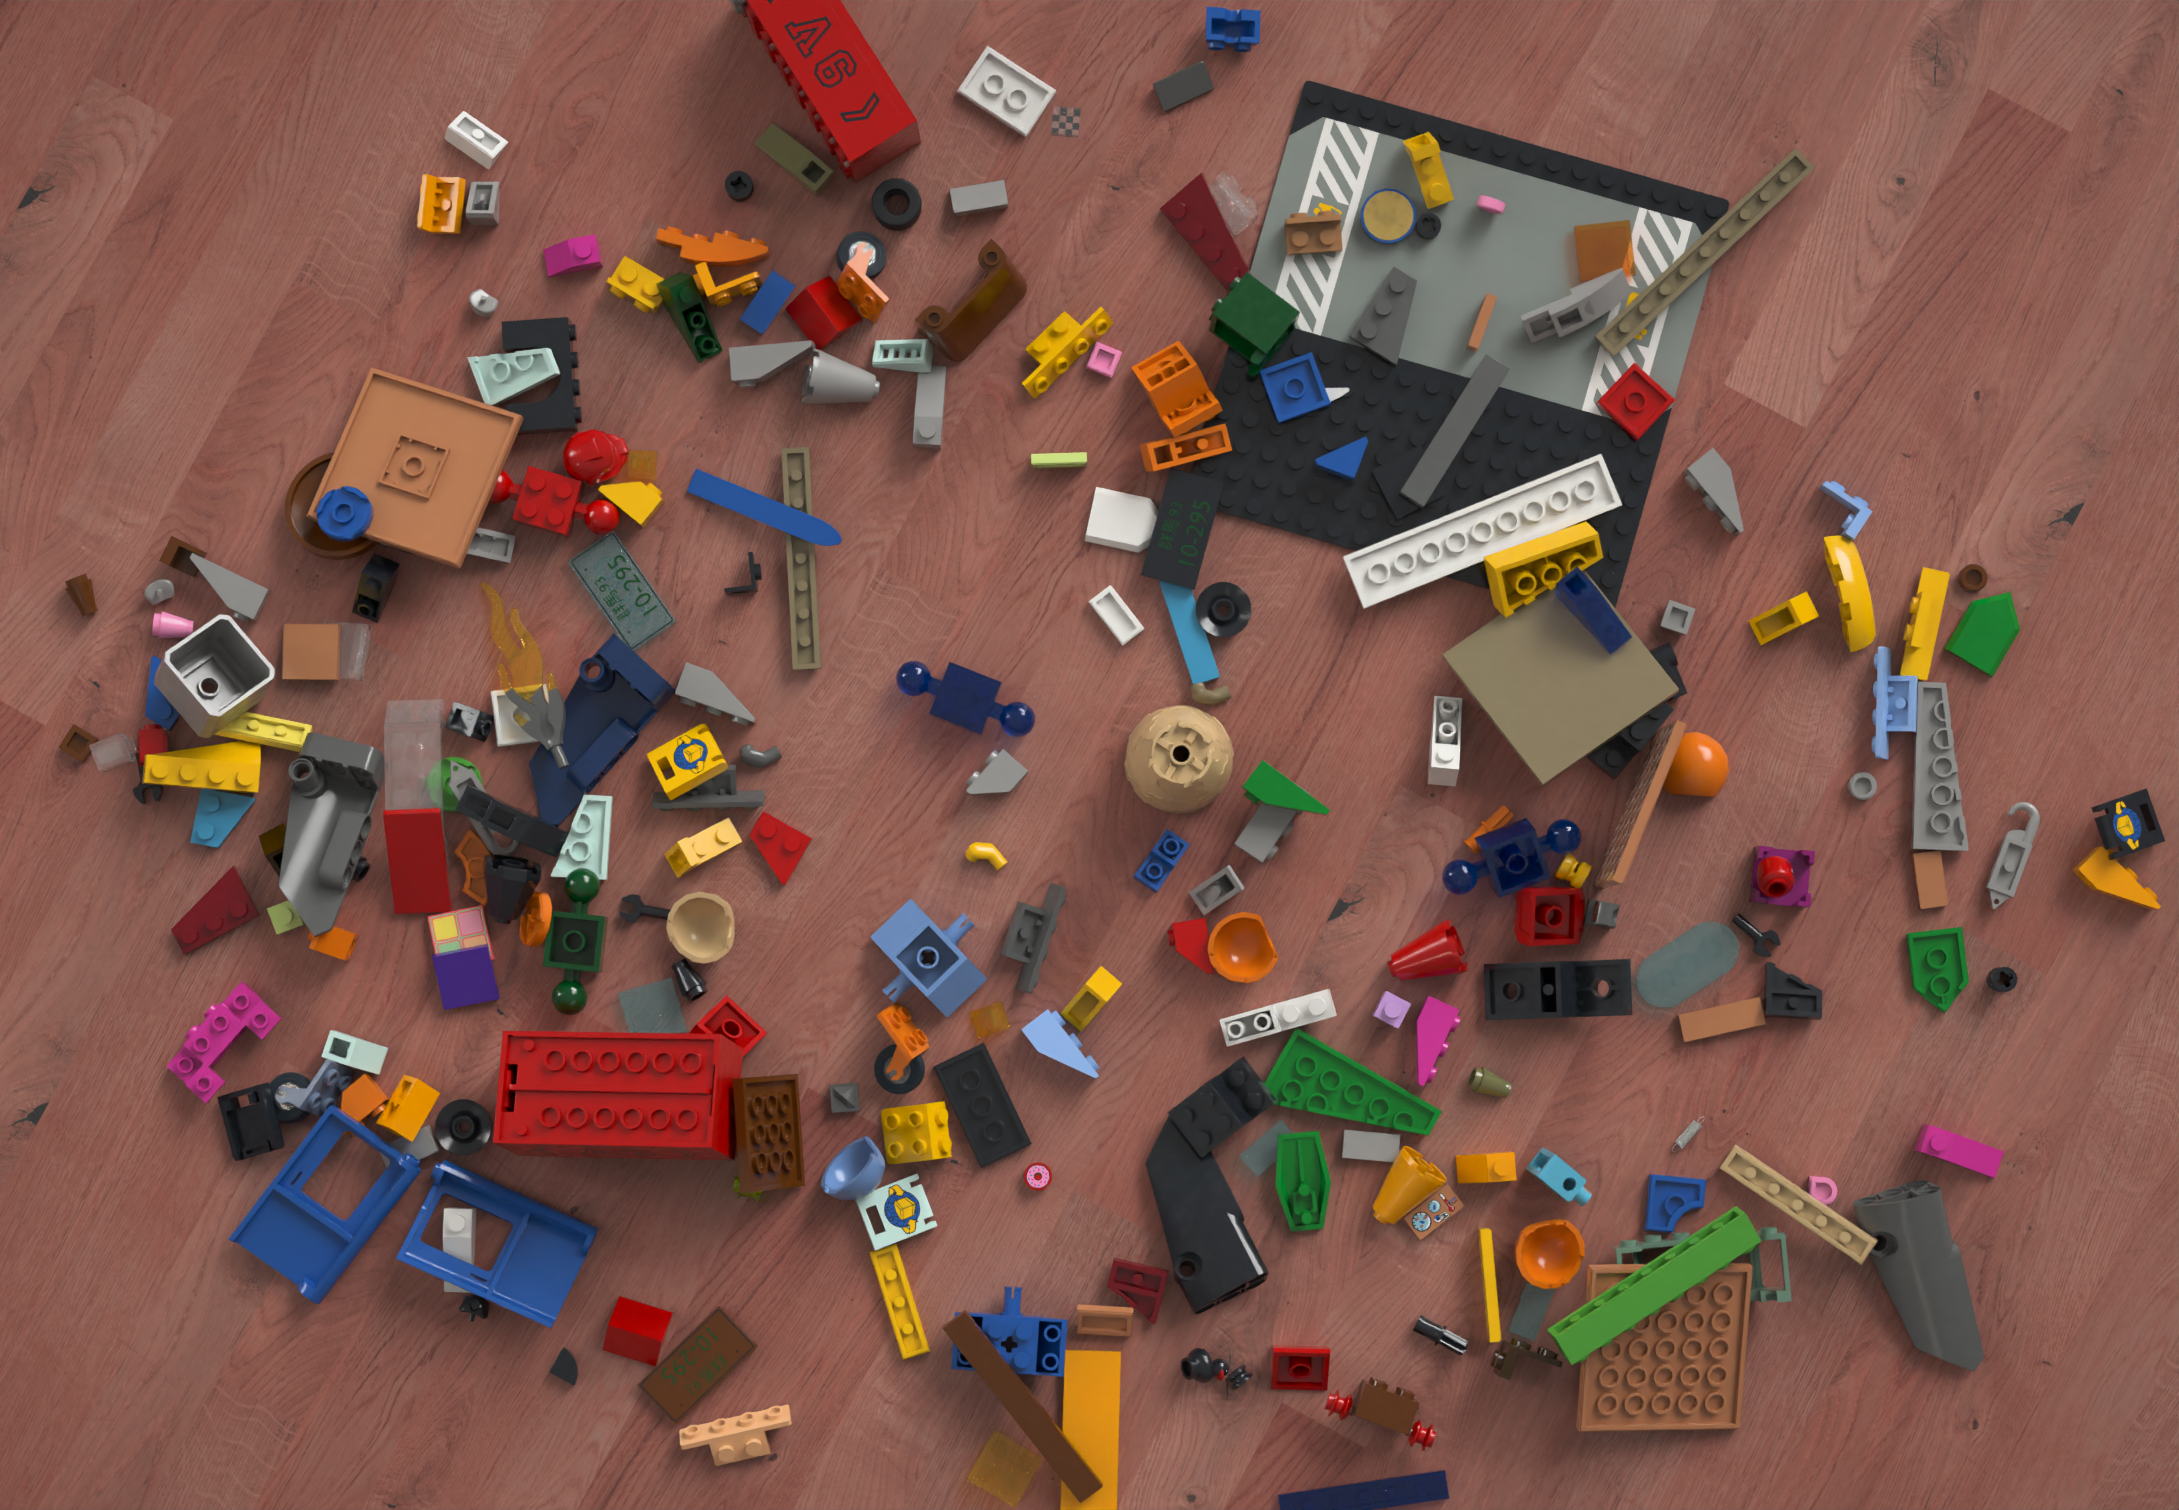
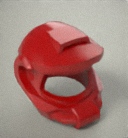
(594, 456)

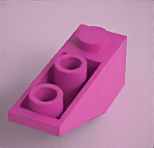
(1431, 1031)

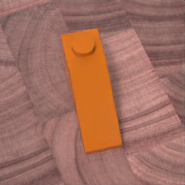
(1185, 448)

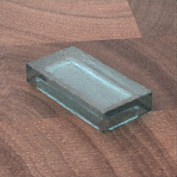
(1264, 1150)
(1530, 1311)

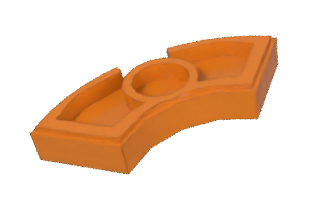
(472, 853)

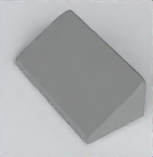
(979, 198)

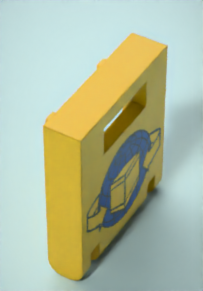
(693, 759)

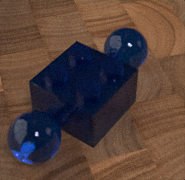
(965, 698)
(1512, 857)

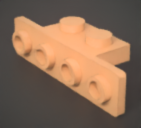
(737, 1436)

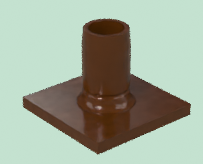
(768, 1133)

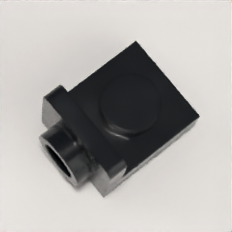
(470, 721)

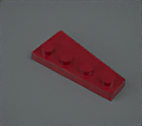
(1201, 224)

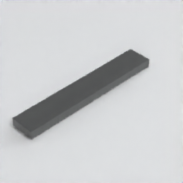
(1454, 431)

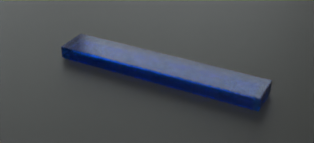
(1370, 1494)

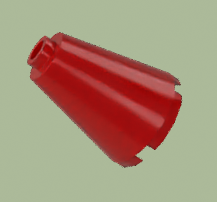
(1430, 955)

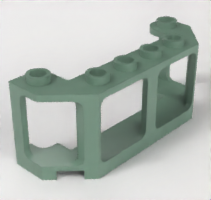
(1758, 1290)

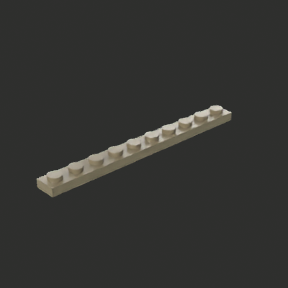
(1704, 252)

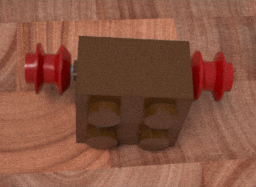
(1384, 1407)

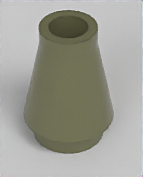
(1487, 1083)

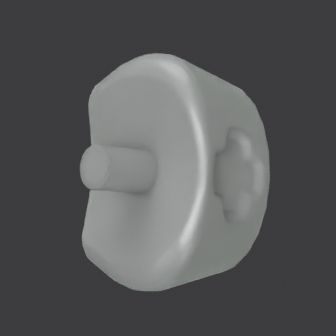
(482, 303)
(159, 591)

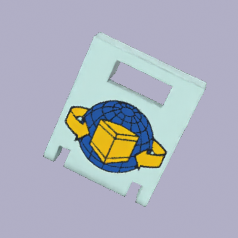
(900, 1210)

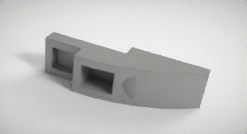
(1578, 309)

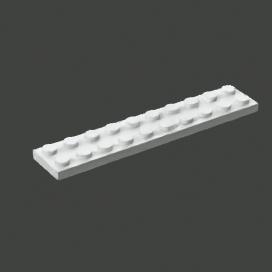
(1481, 530)

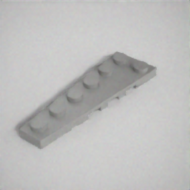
(1936, 793)

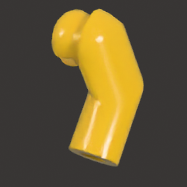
(985, 851)

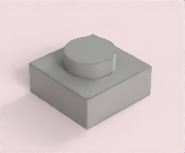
(1677, 617)

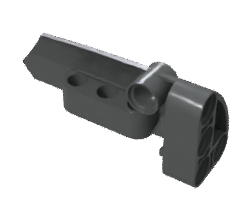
(327, 824)

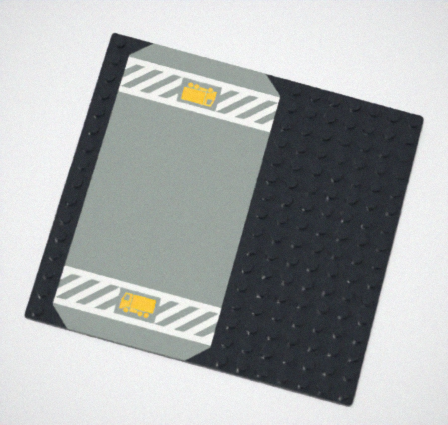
(1526, 257)

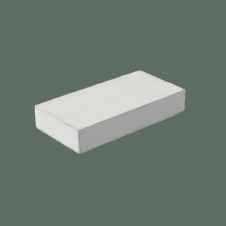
(1116, 615)

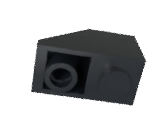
(375, 587)

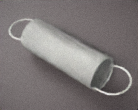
(1688, 1134)

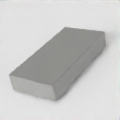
(1370, 1145)

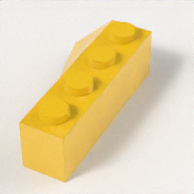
(213, 767)

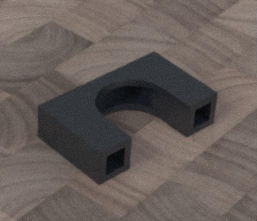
(559, 410)

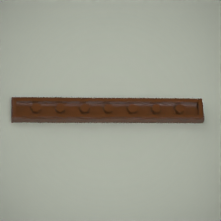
(1022, 1406)

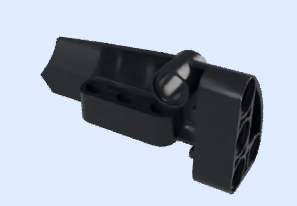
(1201, 1223)

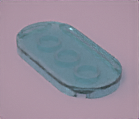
(1687, 964)

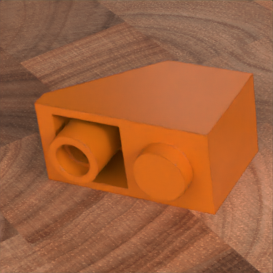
(335, 943)
(363, 1100)

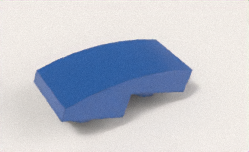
(767, 302)
(1161, 861)

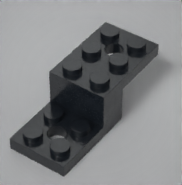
(1558, 989)

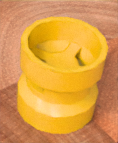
(1572, 871)

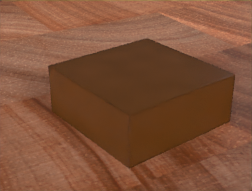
(77, 743)

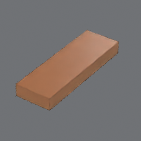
(1721, 1019)

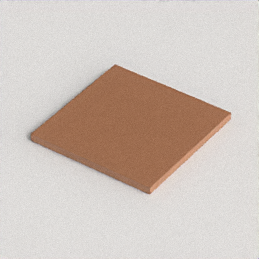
(422, 463)

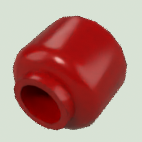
(1775, 876)

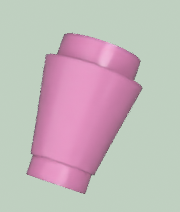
(171, 626)

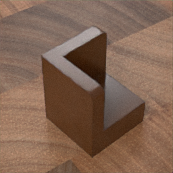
(178, 555)

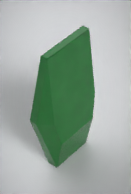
(1302, 1180)

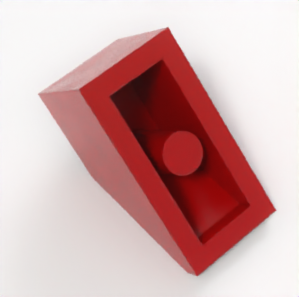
(1192, 942)

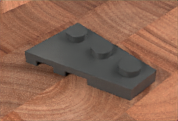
(1386, 317)

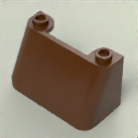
(981, 311)

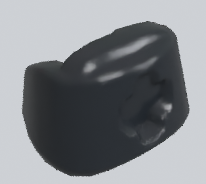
(475, 1306)

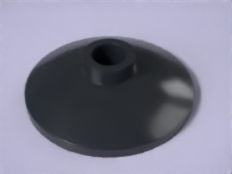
(1226, 595)
(448, 1127)

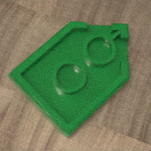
(1985, 633)
(1938, 965)

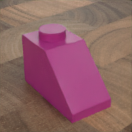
(573, 256)

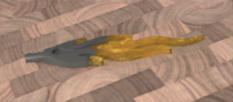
(527, 693)

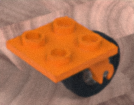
(861, 259)
(900, 1065)

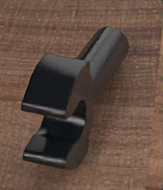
(140, 789)
(643, 910)
(1756, 935)

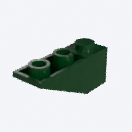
(690, 315)

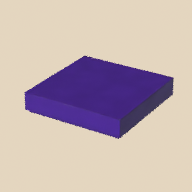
(465, 976)

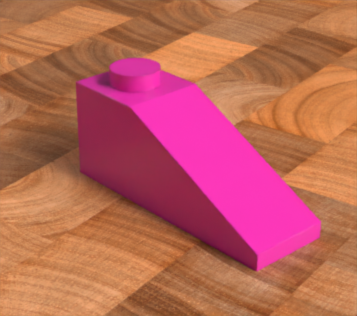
(1959, 1150)

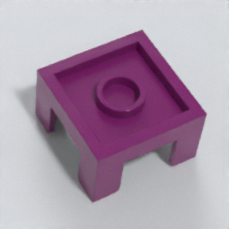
(1800, 863)

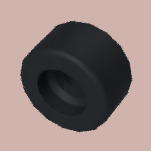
(889, 188)

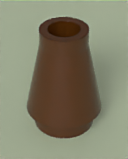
(82, 594)

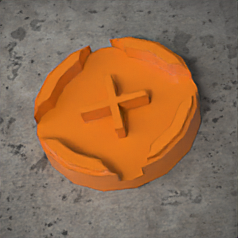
(536, 922)

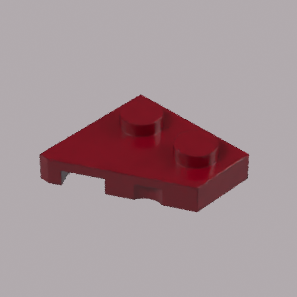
(1139, 1286)

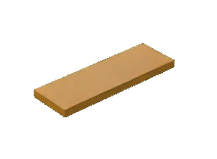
(1092, 1421)

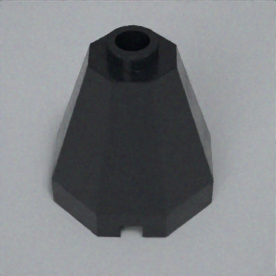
(509, 885)

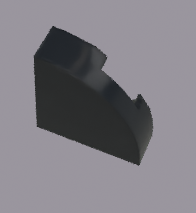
(565, 1367)

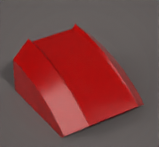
(1549, 916)

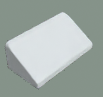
(475, 140)

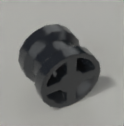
(739, 192)

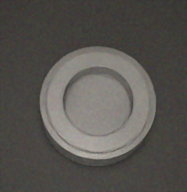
(1862, 786)

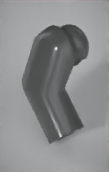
(759, 759)

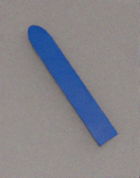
(763, 509)

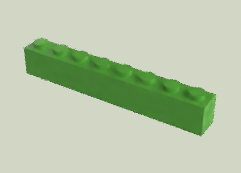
(1654, 1285)

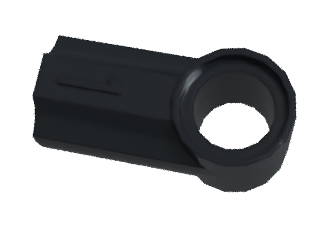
(1667, 659)

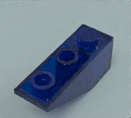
(1592, 610)

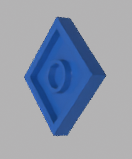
(1295, 388)

